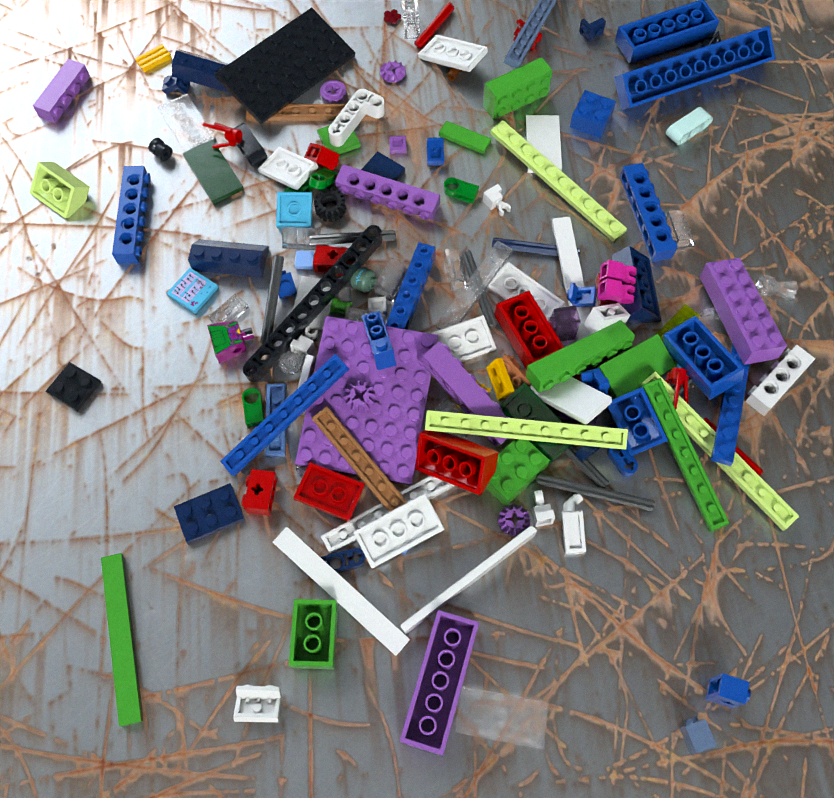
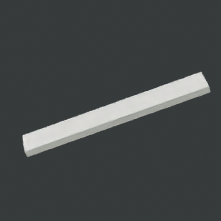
(570, 265)
(343, 534)
(467, 580)
(341, 591)

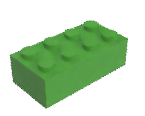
(517, 88)

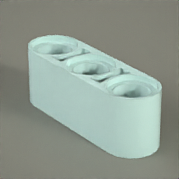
(689, 126)

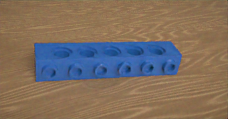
(648, 212)
(131, 215)
(412, 287)

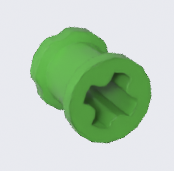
(339, 306)

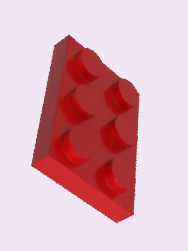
(329, 491)

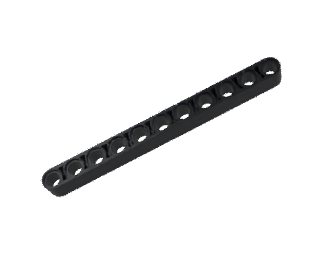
(313, 311)

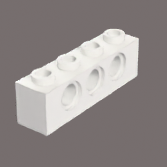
(764, 401)

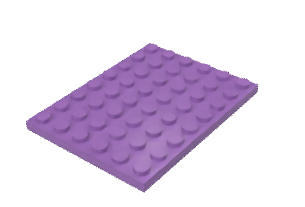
(393, 422)

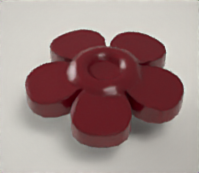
(392, 16)

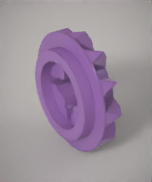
(388, 75)
(337, 87)
(357, 404)
(508, 526)

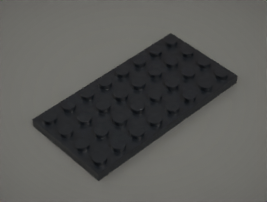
(285, 65)

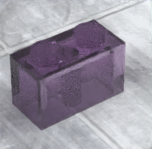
(565, 322)

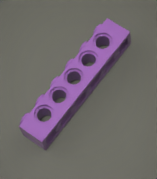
(382, 185)

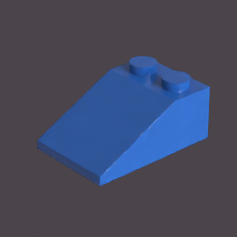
(636, 414)

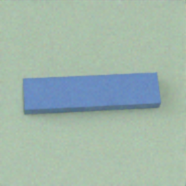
(275, 397)

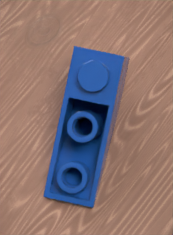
(379, 340)

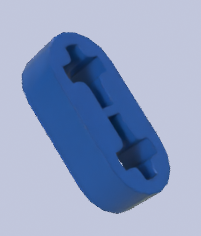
(618, 461)

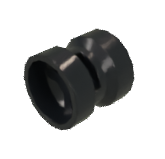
(160, 149)

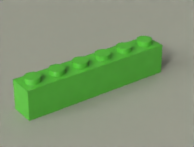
(579, 356)

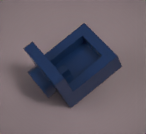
(593, 29)
(172, 84)

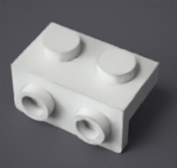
(257, 703)

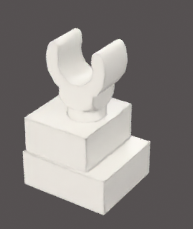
(493, 199)
(305, 344)
(542, 513)

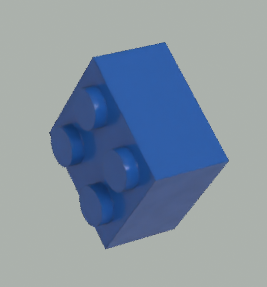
(592, 114)

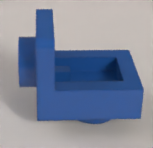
(435, 151)
(287, 285)
(582, 296)
(596, 380)

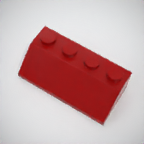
(527, 328)
(455, 460)

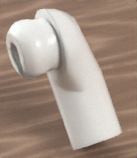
(572, 502)

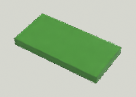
(636, 365)

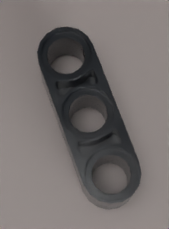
(250, 146)

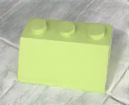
(58, 188)

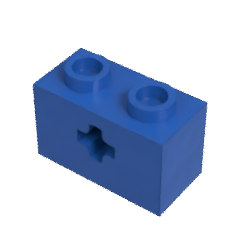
(728, 691)

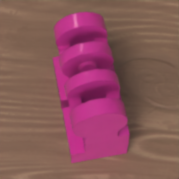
(617, 282)

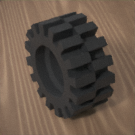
(329, 213)

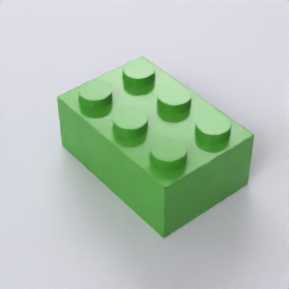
(516, 470)
(314, 634)

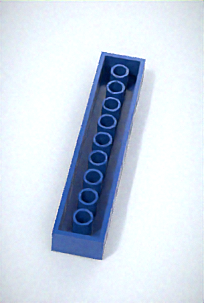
(694, 68)

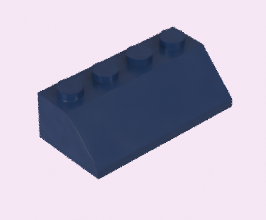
(197, 69)
(228, 258)
(645, 304)

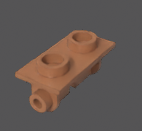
(516, 376)

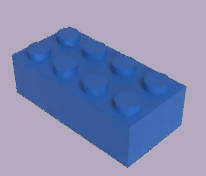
(703, 357)

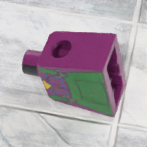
(228, 339)

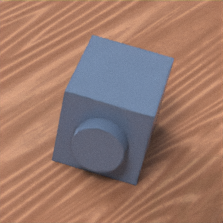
(697, 735)

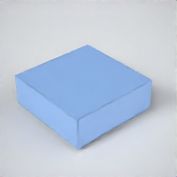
(304, 260)

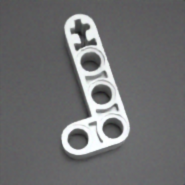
(361, 104)

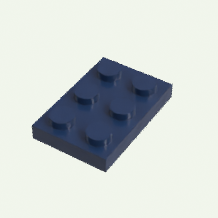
(209, 513)

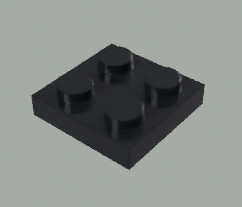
(73, 386)

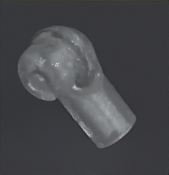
(710, 312)

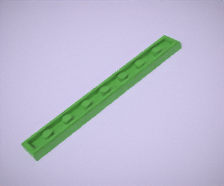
(686, 456)
(121, 640)

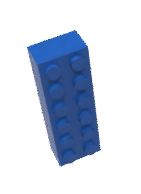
(666, 31)

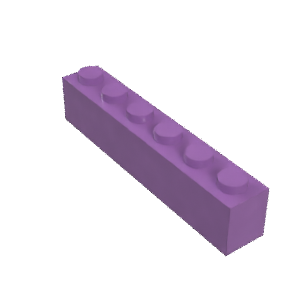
(461, 385)

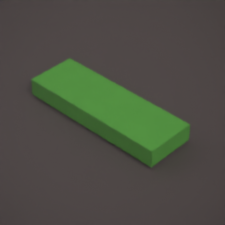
(464, 137)

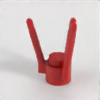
(232, 135)
(678, 377)

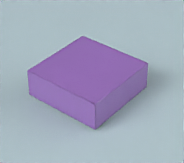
(397, 144)

